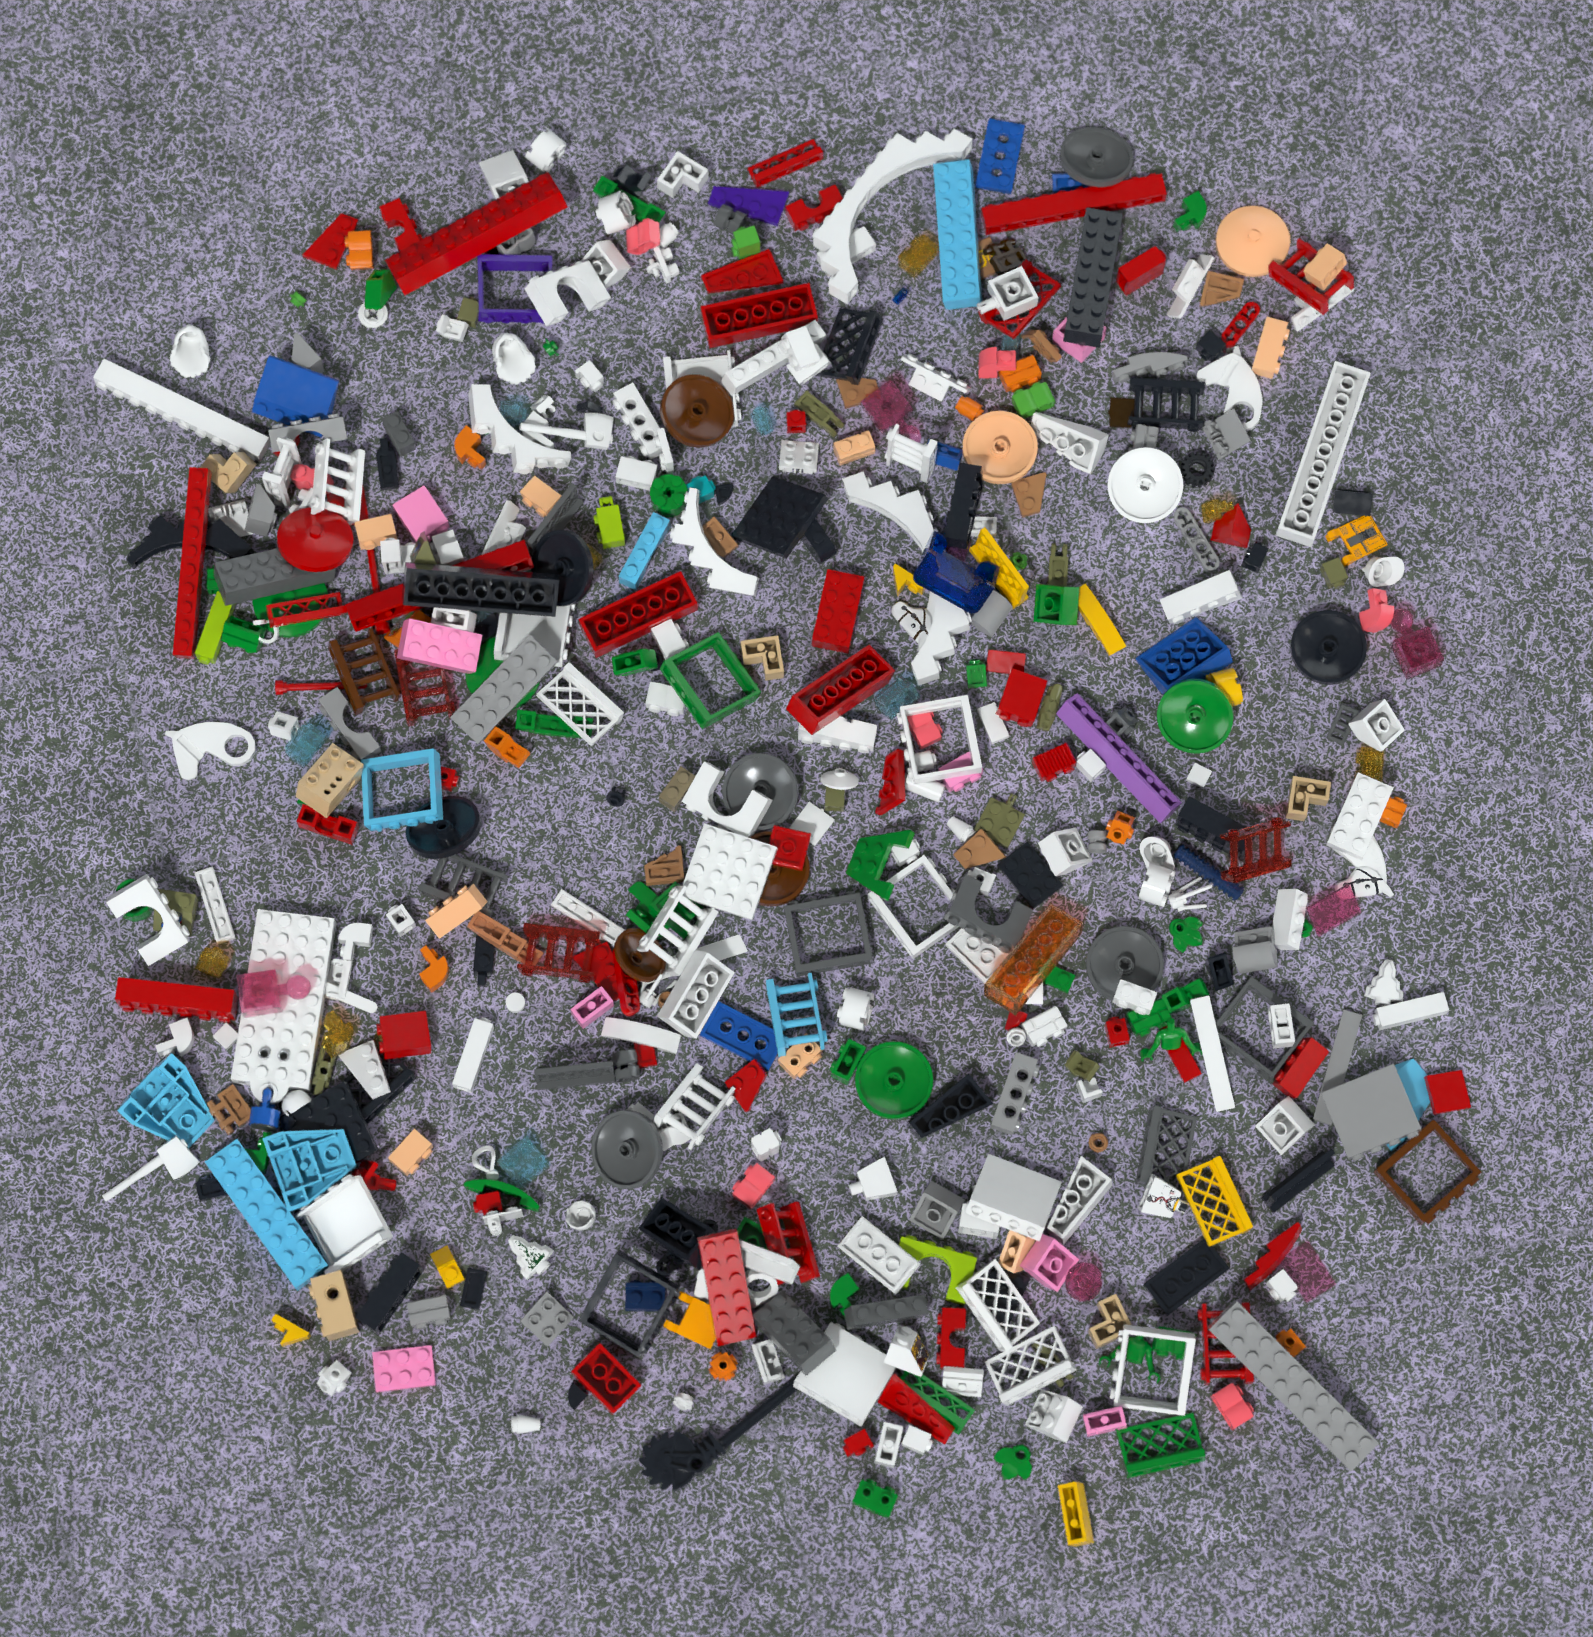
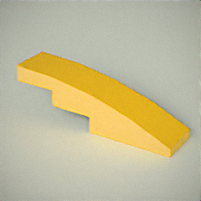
(1099, 621)

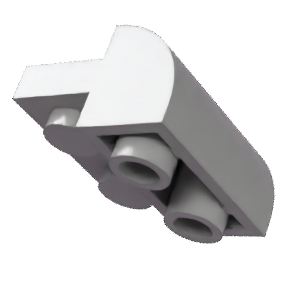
(991, 614)
(1255, 950)

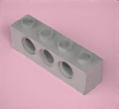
(1023, 1064)

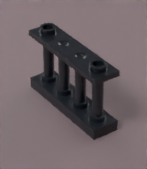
(1175, 388)

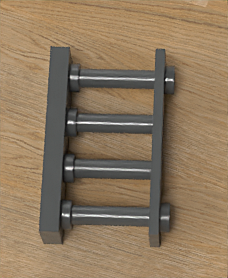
(430, 889)

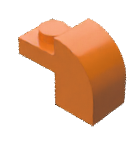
(465, 447)
(505, 748)
(437, 972)

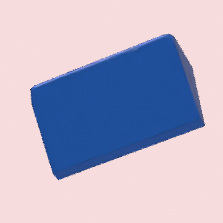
(1063, 181)
(948, 456)

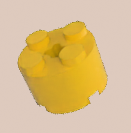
(1228, 684)

